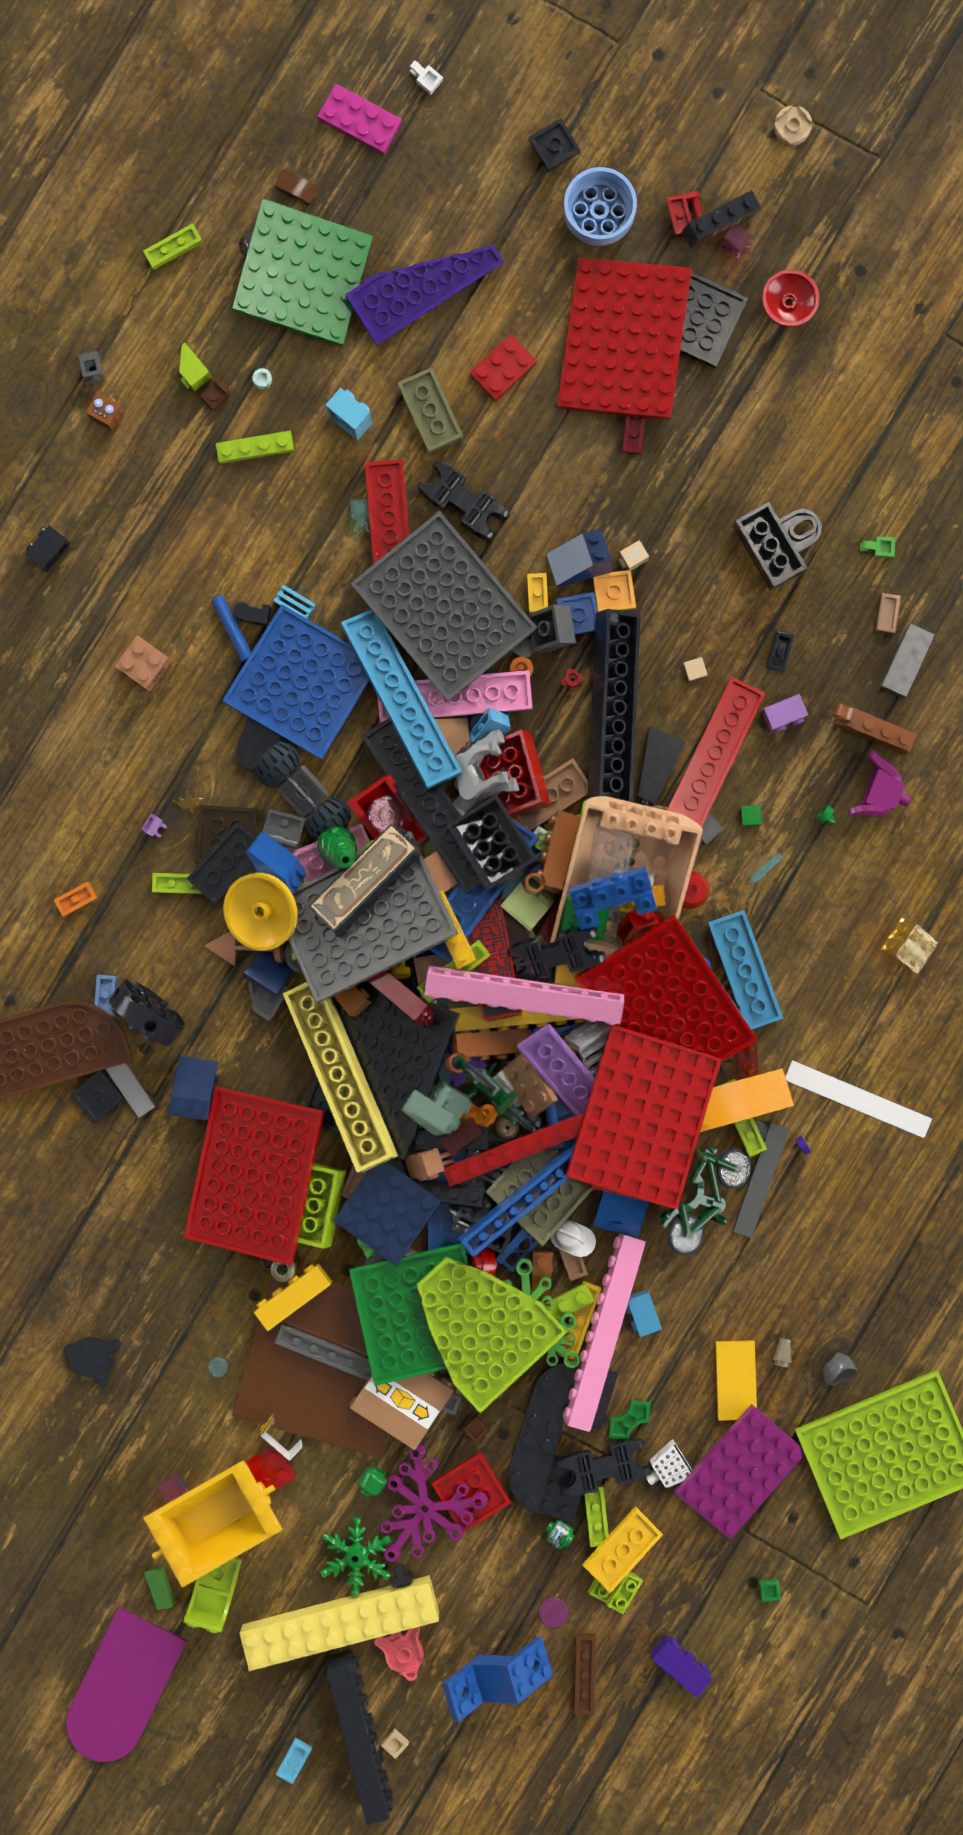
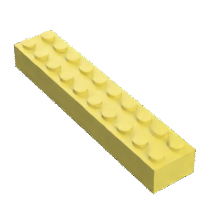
(341, 1079)
(339, 1623)

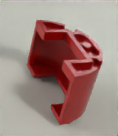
(385, 787)

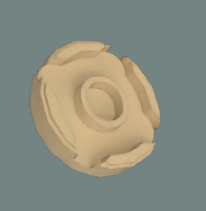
(793, 125)

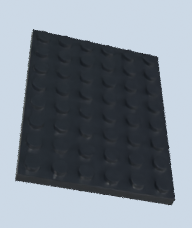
(395, 1061)

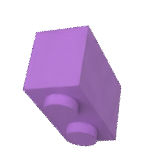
(784, 713)

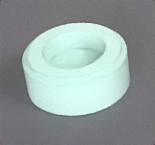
(262, 379)

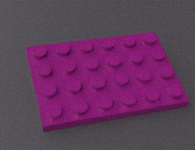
(740, 1471)

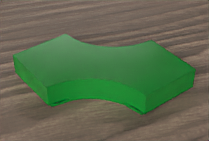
(622, 1425)

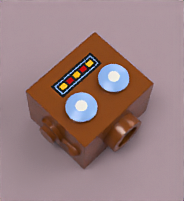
(105, 411)

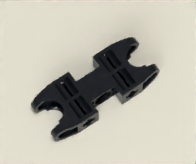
(451, 492)
(569, 950)
(589, 1470)

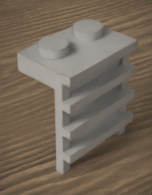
(587, 1040)

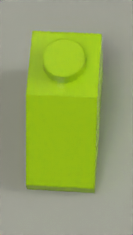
(192, 370)

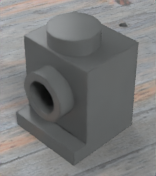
(91, 361)

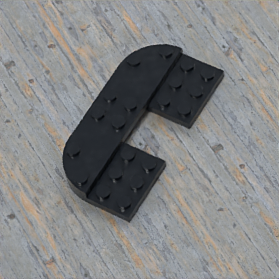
(531, 1467)

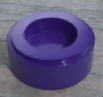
(803, 1145)

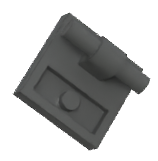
(284, 829)

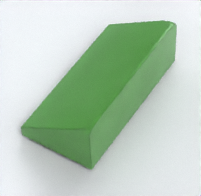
(160, 1588)

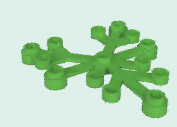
(568, 1326)

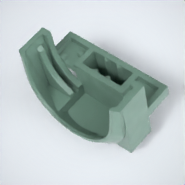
(440, 1111)

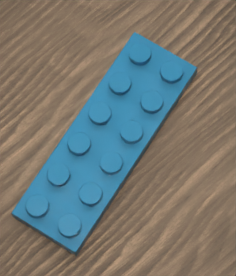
(745, 969)

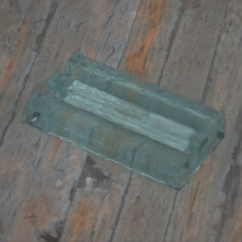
(767, 866)

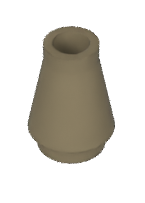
(783, 1353)

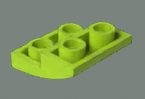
(621, 1596)

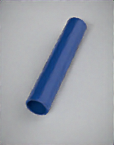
(232, 628)

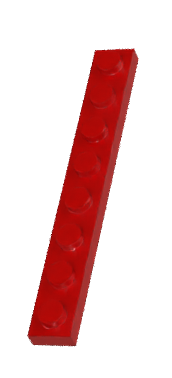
(513, 1150)

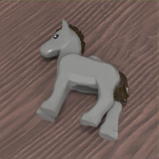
(471, 783)

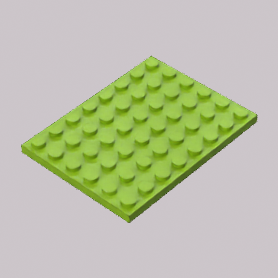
(886, 1454)

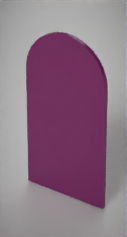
(122, 1687)

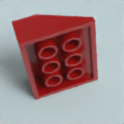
(522, 763)

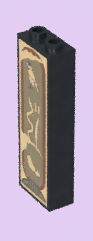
(366, 879)

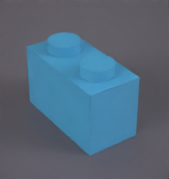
(643, 1313)

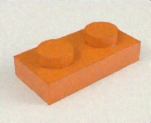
(75, 899)

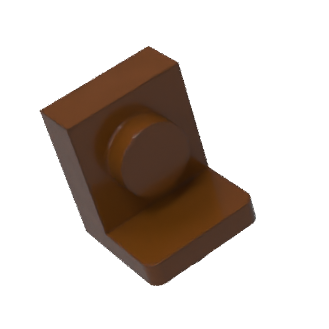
(216, 394)

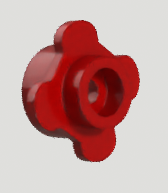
(572, 684)

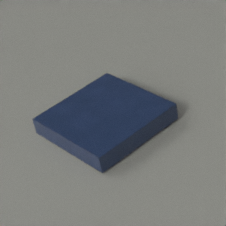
(268, 973)

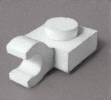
(427, 77)

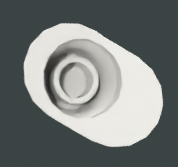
(574, 1239)

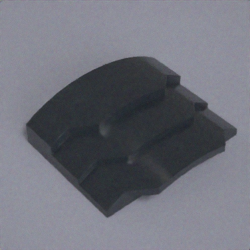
(466, 1217)

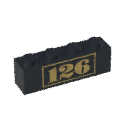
(721, 219)

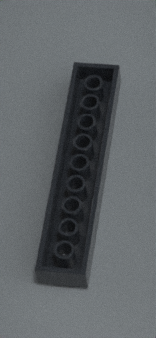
(614, 704)

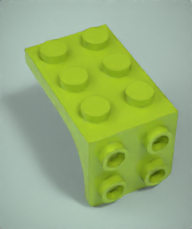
(213, 1597)

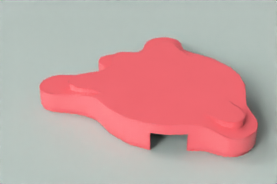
(402, 1652)

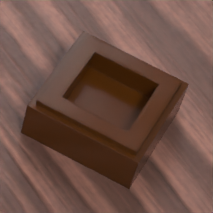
(476, 1429)

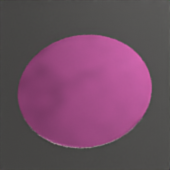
(553, 1612)

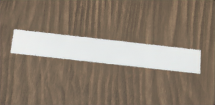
(858, 1099)

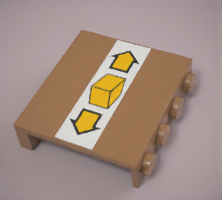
(404, 1406)

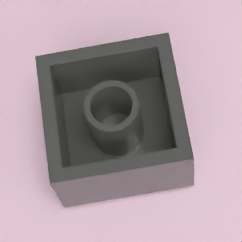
(553, 628)

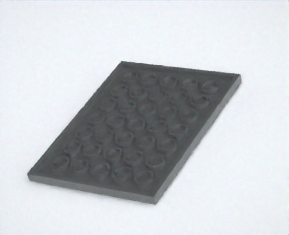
(443, 606)
(392, 930)

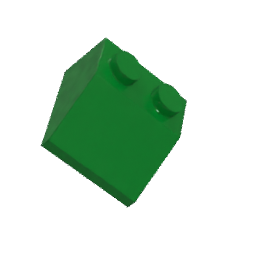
(570, 921)

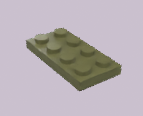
(430, 410)

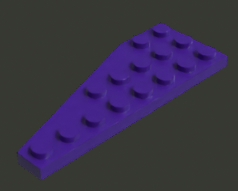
(405, 294)

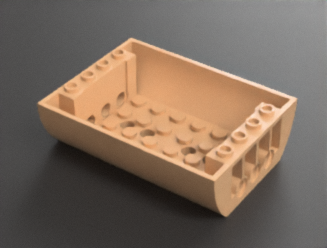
(665, 847)

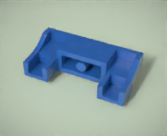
(610, 892)

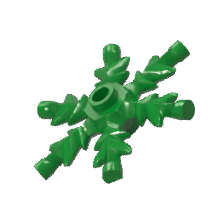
(356, 1550)

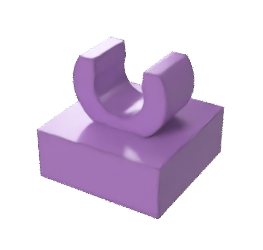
(152, 824)

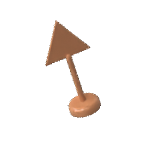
(226, 947)

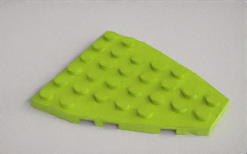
(484, 1328)

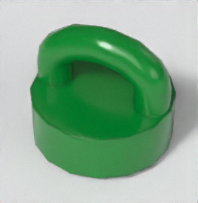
(826, 815)

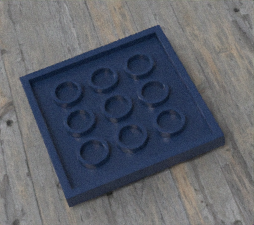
(387, 1211)

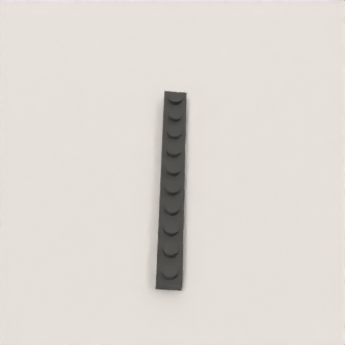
(338, 1357)

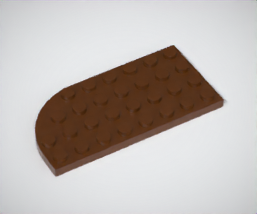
(58, 1045)

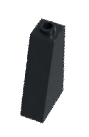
(658, 761)

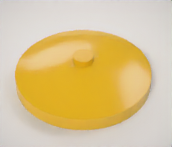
(260, 911)

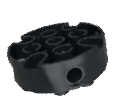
(146, 1012)

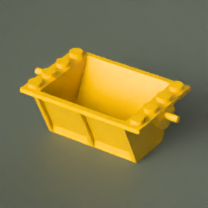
(213, 1523)

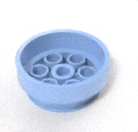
(600, 182)

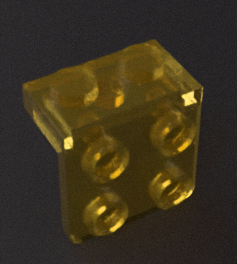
(910, 945)

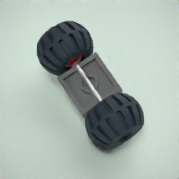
(300, 789)

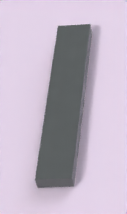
(760, 1180)

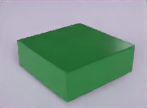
(751, 815)
(769, 1590)

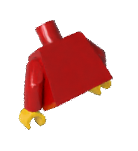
(634, 924)

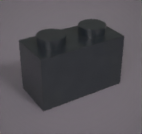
(47, 548)

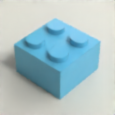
(349, 414)

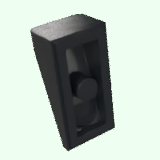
(780, 650)

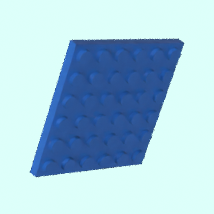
(299, 682)

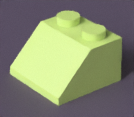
(527, 907)

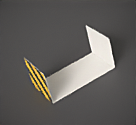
(289, 1455)

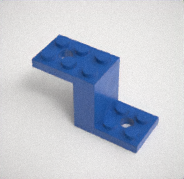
(497, 1679)

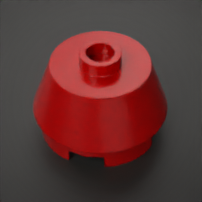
(696, 892)
(484, 1260)

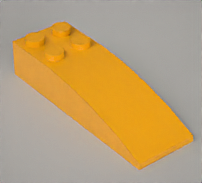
(747, 1099)

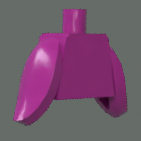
(883, 790)

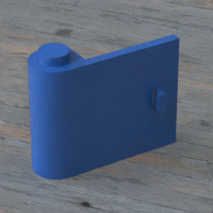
(620, 1214)

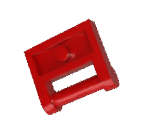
(679, 210)

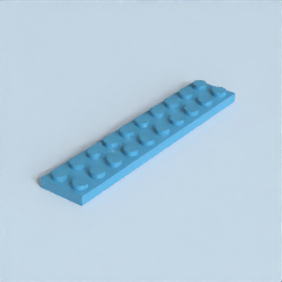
(401, 699)

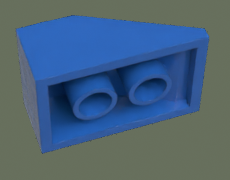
(277, 861)

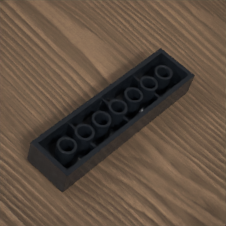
(360, 1737)

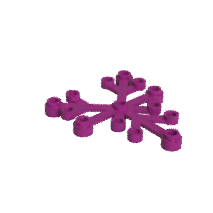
(412, 1525)

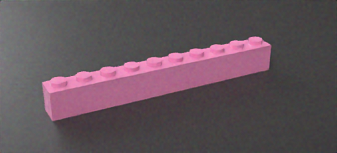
(524, 995)
(604, 1332)

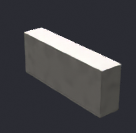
(906, 661)

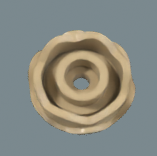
(506, 1133)

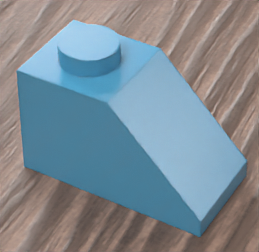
(490, 721)

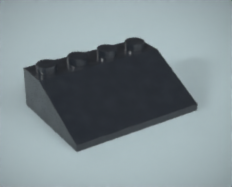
(493, 843)

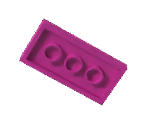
(359, 119)

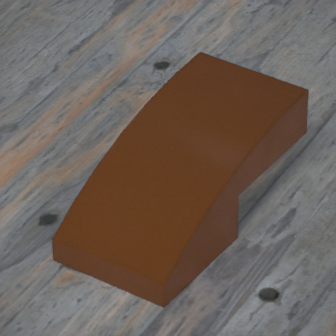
(296, 186)

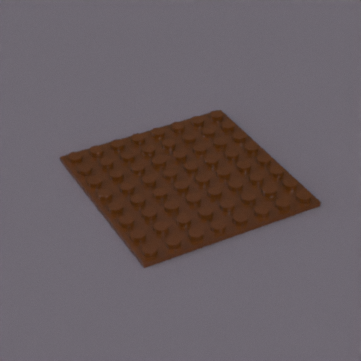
(304, 1392)

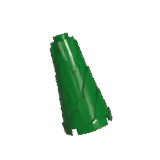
(337, 846)

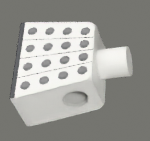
(669, 1466)

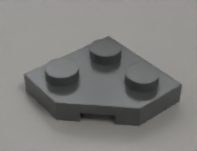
(265, 1003)

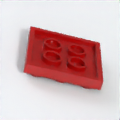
(480, 1478)

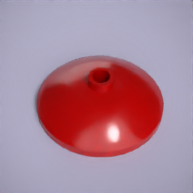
(792, 287)

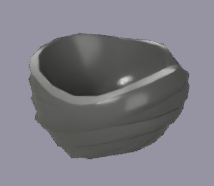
(839, 1369)

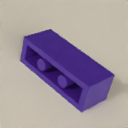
(681, 1665)

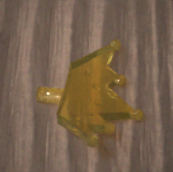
(189, 801)

